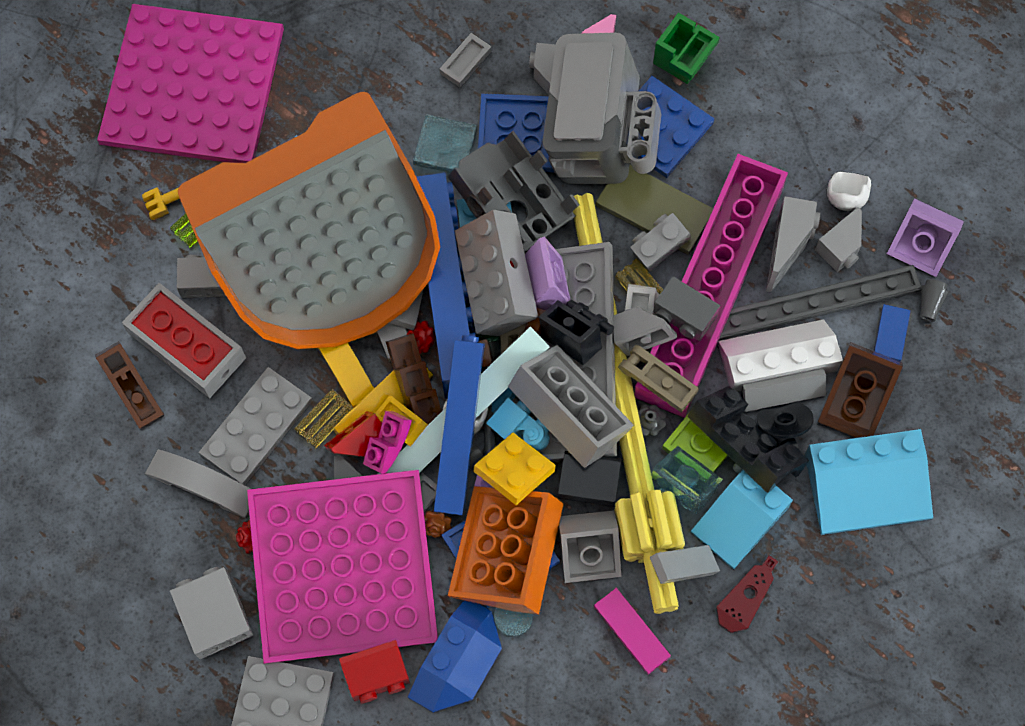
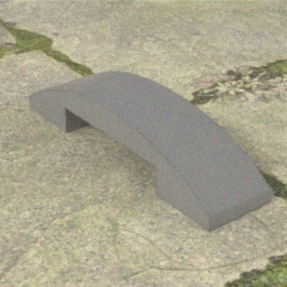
(200, 481)

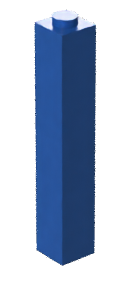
(459, 425)

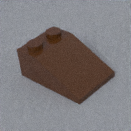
(860, 391)

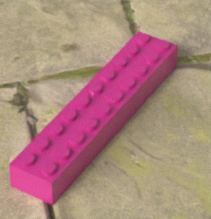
(721, 265)

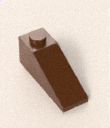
(129, 384)

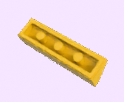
(374, 400)

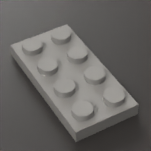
(255, 426)

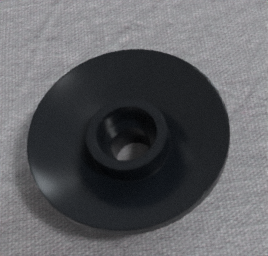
(785, 420)

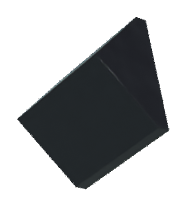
(590, 484)

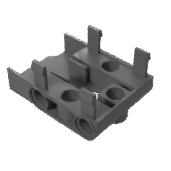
(509, 173)

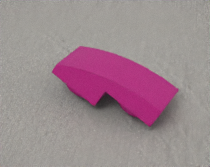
(385, 449)

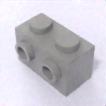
(661, 241)

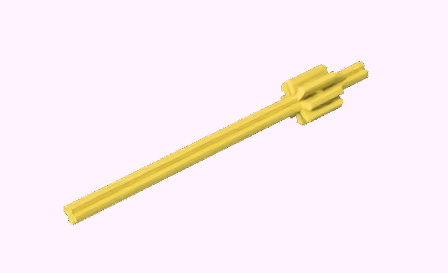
(649, 518)

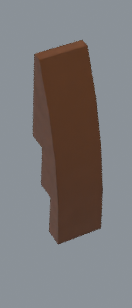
(413, 378)

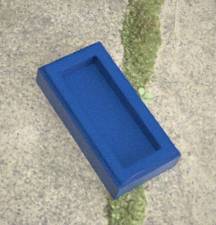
(892, 331)

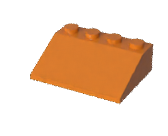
(506, 550)

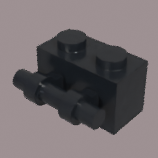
(574, 329)

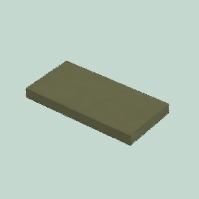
(645, 199)

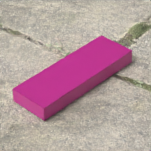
(632, 631)

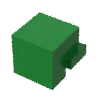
(684, 48)

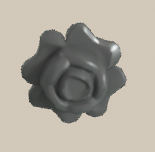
(651, 420)

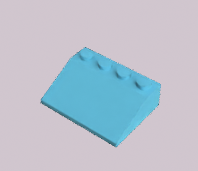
(870, 481)

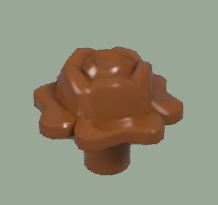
(436, 523)

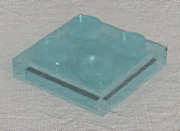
(443, 143)

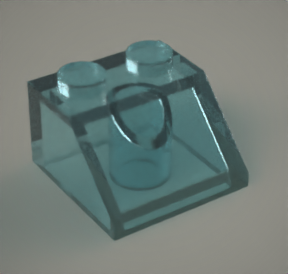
(686, 478)

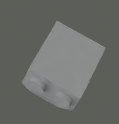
(211, 612)

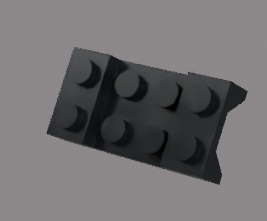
(738, 435)

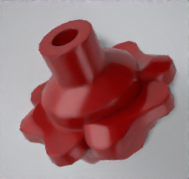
(424, 336)
(244, 537)

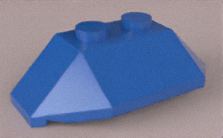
(458, 659)

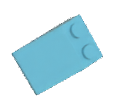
(740, 518)

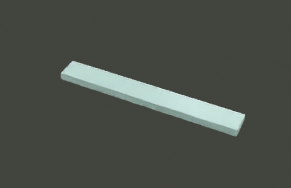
(492, 385)

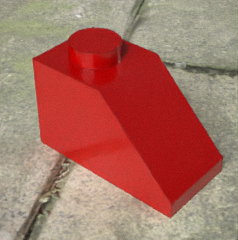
(356, 436)

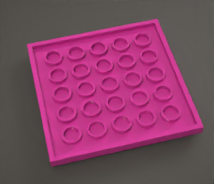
(191, 84)
(341, 566)

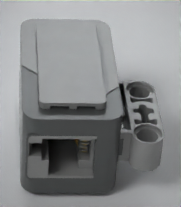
(598, 112)

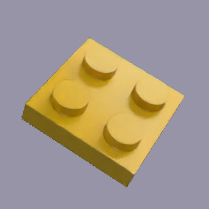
(514, 468)

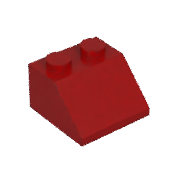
(375, 671)

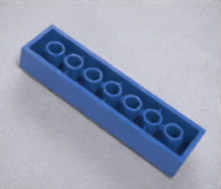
(447, 285)

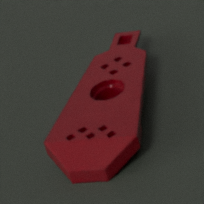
(740, 603)

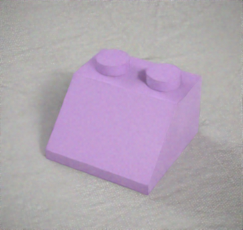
(925, 237)
(546, 274)

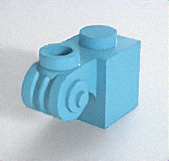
(516, 419)

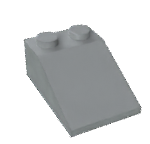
(793, 230)

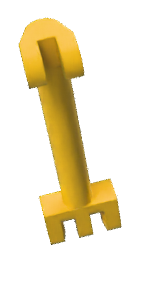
(157, 202)

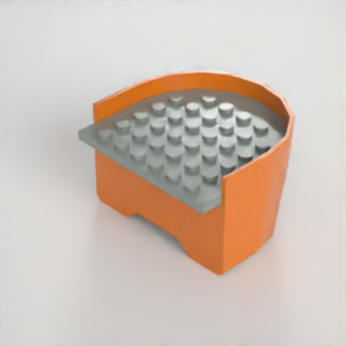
(319, 231)

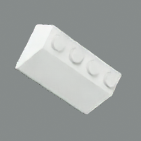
(780, 353)

